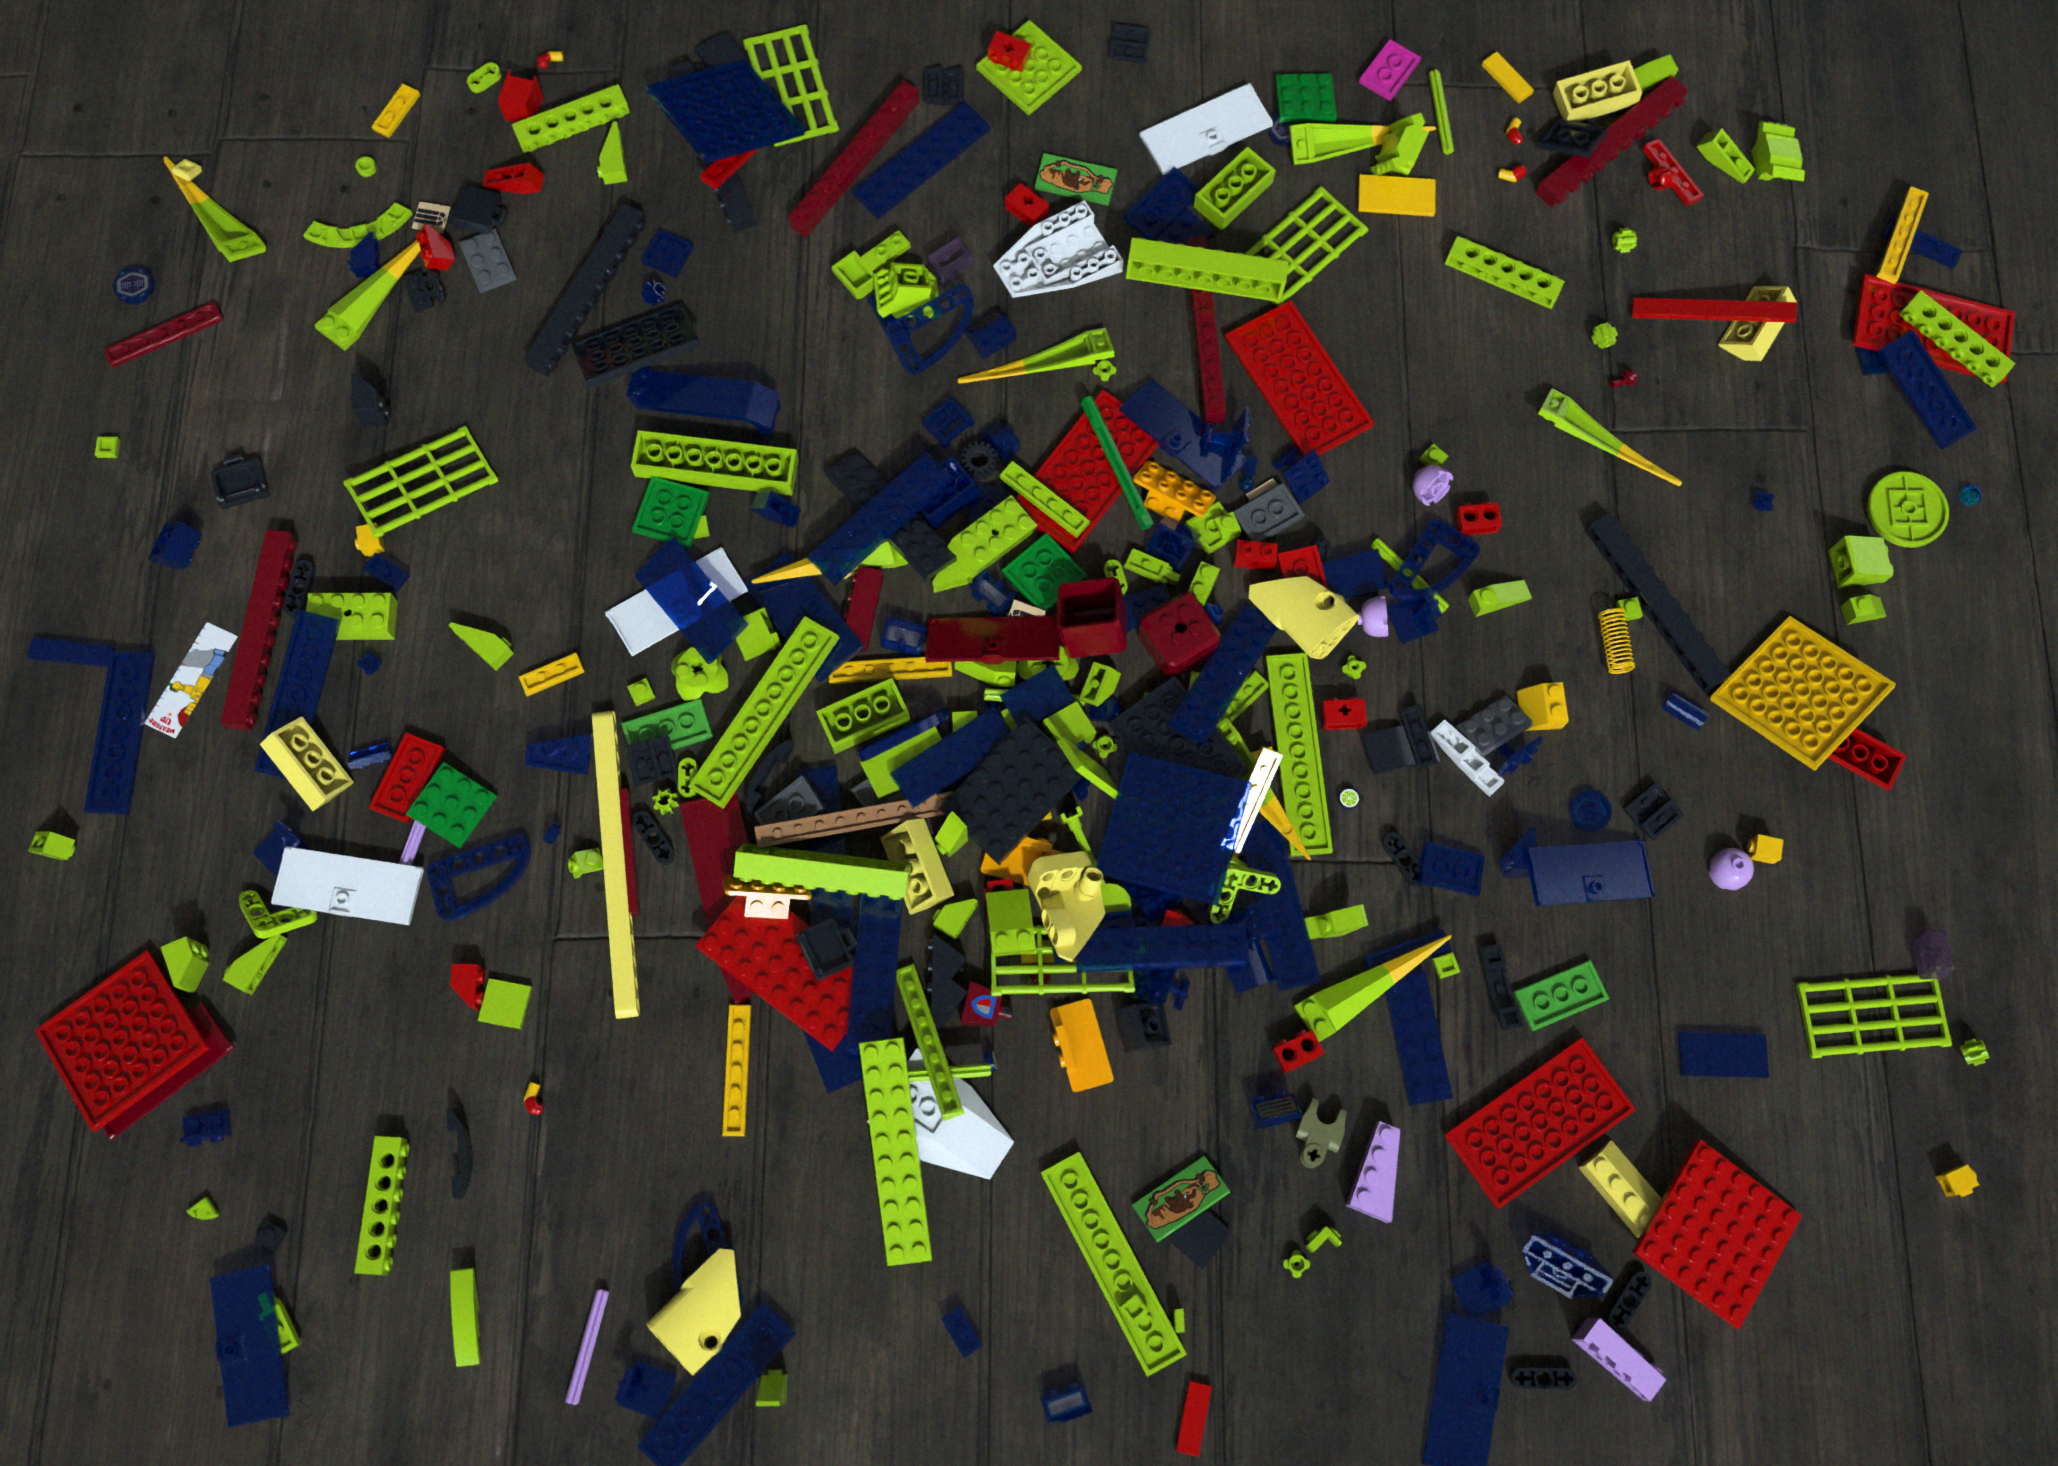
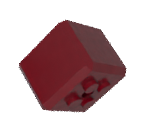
(1092, 617)
(1176, 651)

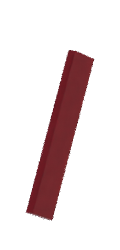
(163, 334)
(629, 852)

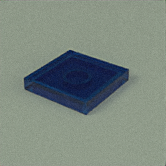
(667, 253)

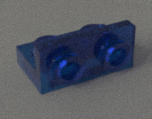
(205, 1127)

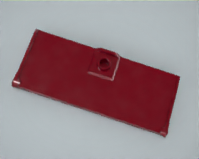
(993, 639)
(713, 841)
(219, 1047)

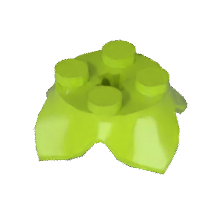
(1066, 667)
(692, 684)

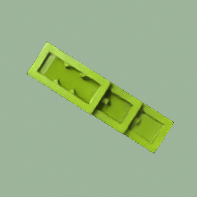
(465, 1316)

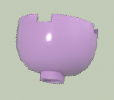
(1431, 483)
(1374, 617)
(1731, 868)

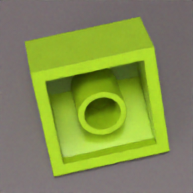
(186, 962)

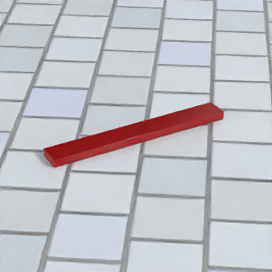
(1715, 310)

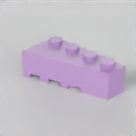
(1376, 1176)
(1619, 1358)

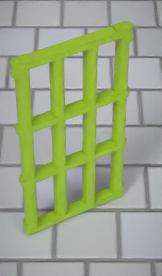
(794, 67)
(1318, 240)
(407, 497)
(1127, 987)
(1855, 1027)

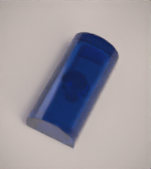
(1685, 710)

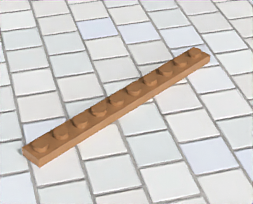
(847, 820)

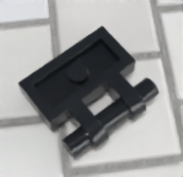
(418, 292)

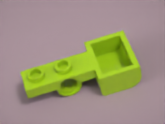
(858, 272)

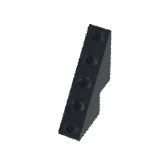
(946, 994)

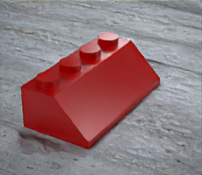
(1869, 758)

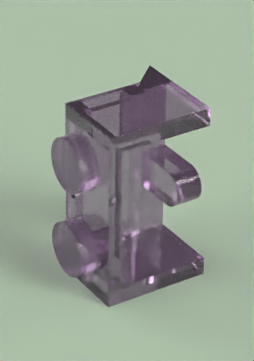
(951, 270)
(1936, 955)

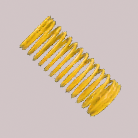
(1614, 617)

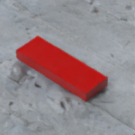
(1193, 1418)

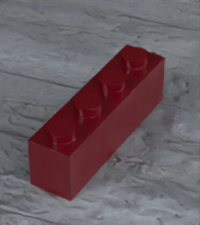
(864, 603)

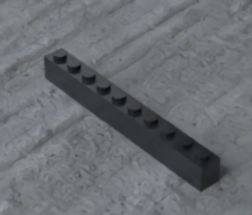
(731, 192)
(585, 290)
(1658, 603)

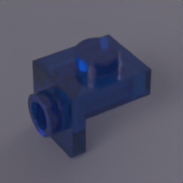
(1105, 711)

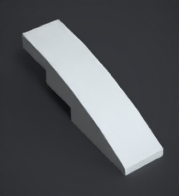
(1466, 758)

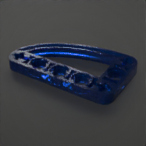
(921, 320)
(1440, 537)
(902, 735)
(469, 866)
(712, 1246)

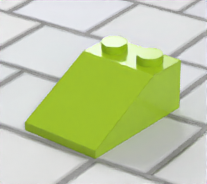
(1010, 923)

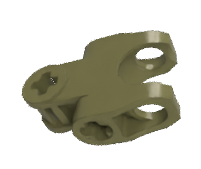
(1319, 1136)

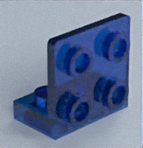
(1151, 901)

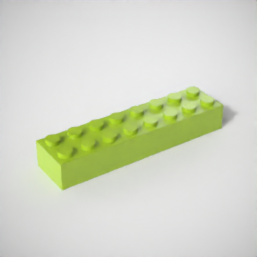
(1207, 269)
(715, 462)
(822, 870)

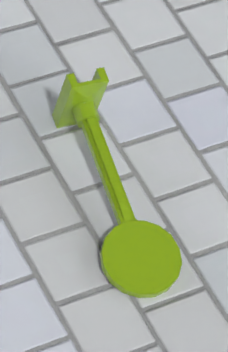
(1114, 897)

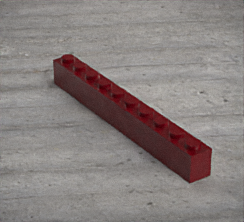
(1620, 137)
(854, 159)
(1207, 349)
(259, 631)

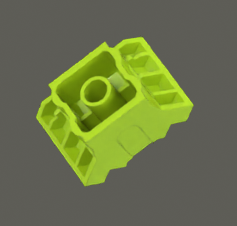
(1401, 146)
(1777, 152)
(904, 289)

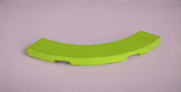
(348, 238)

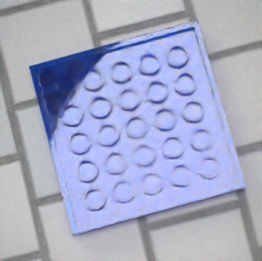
(725, 111)
(1173, 828)

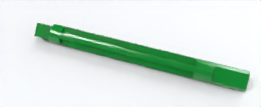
(1117, 463)

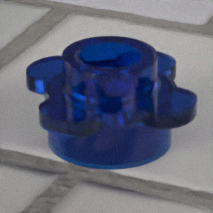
(1759, 504)
(369, 668)

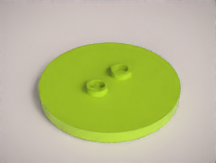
(1907, 509)

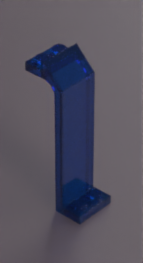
(705, 397)

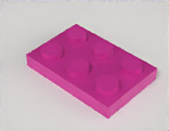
(1390, 70)

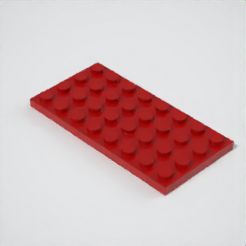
(1879, 322)
(1299, 380)
(1082, 473)
(771, 965)
(1539, 1123)

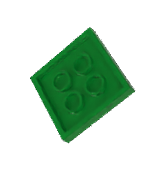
(1305, 98)
(670, 511)
(1041, 571)
(451, 805)

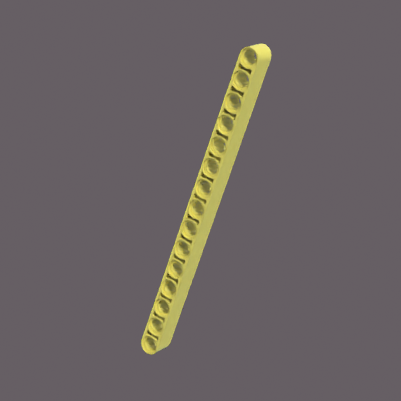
(619, 919)

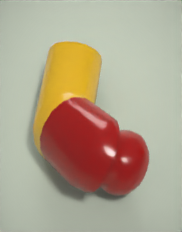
(549, 56)
(1513, 133)
(1513, 175)
(530, 1100)

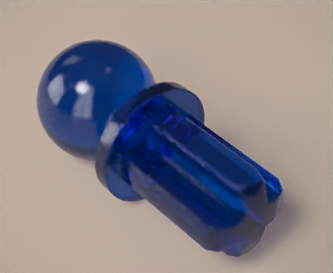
(1247, 484)

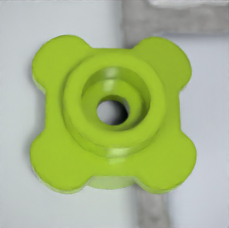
(1104, 364)
(1355, 673)
(1105, 740)
(1290, 1264)

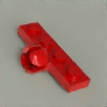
(722, 169)
(1670, 173)

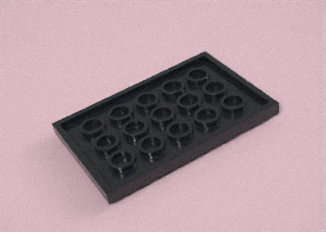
(635, 344)
(1146, 732)
(1012, 790)

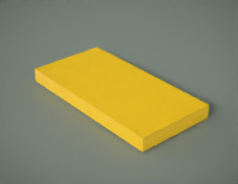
(1396, 195)

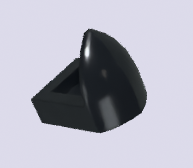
(1324, 548)

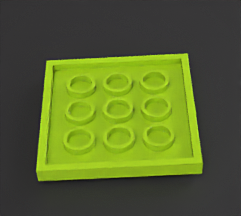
(1043, 75)

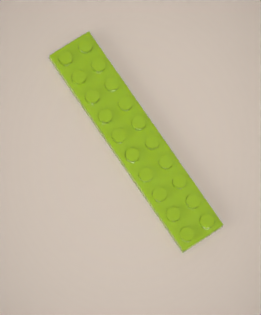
(763, 712)
(1301, 760)
(895, 1151)
(1112, 1261)

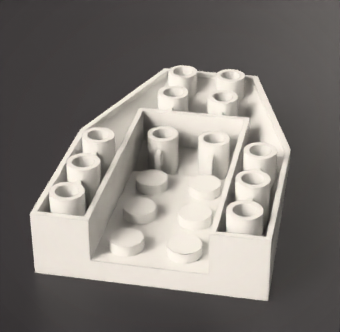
(1058, 255)
(965, 1143)

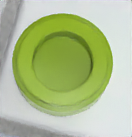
(365, 166)

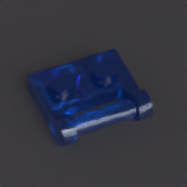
(943, 418)

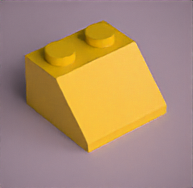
(1544, 705)

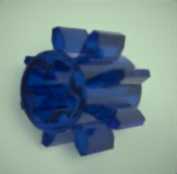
(653, 292)
(1214, 612)

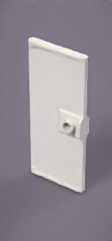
(1206, 129)
(644, 622)
(347, 885)

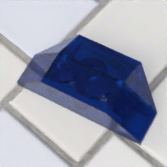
(1565, 1267)

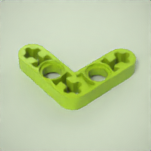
(1238, 881)
(267, 920)

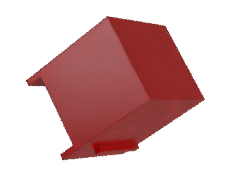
(520, 98)

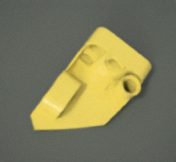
(1305, 613)
(1069, 899)
(700, 1311)

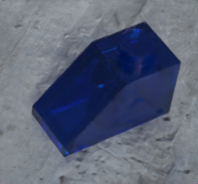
(365, 257)
(1001, 439)
(775, 508)

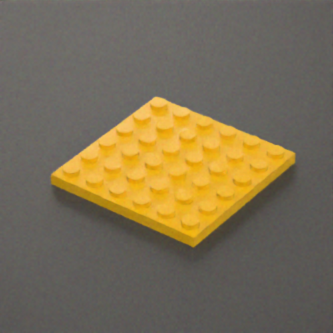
(1802, 692)

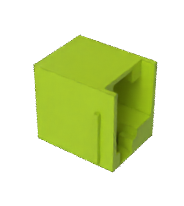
(757, 636)
(1070, 724)

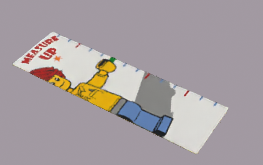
(191, 680)

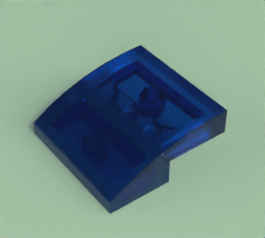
(1255, 974)

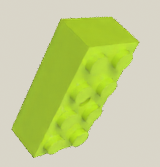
(1234, 188)
(992, 536)
(361, 614)
(879, 703)

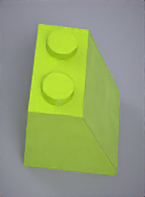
(1860, 561)

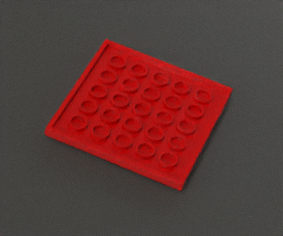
(121, 1040)
(1717, 1234)

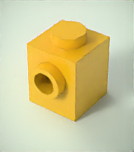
(366, 542)
(1765, 849)
(1958, 1181)

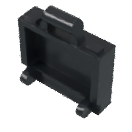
(477, 210)
(239, 482)
(825, 949)

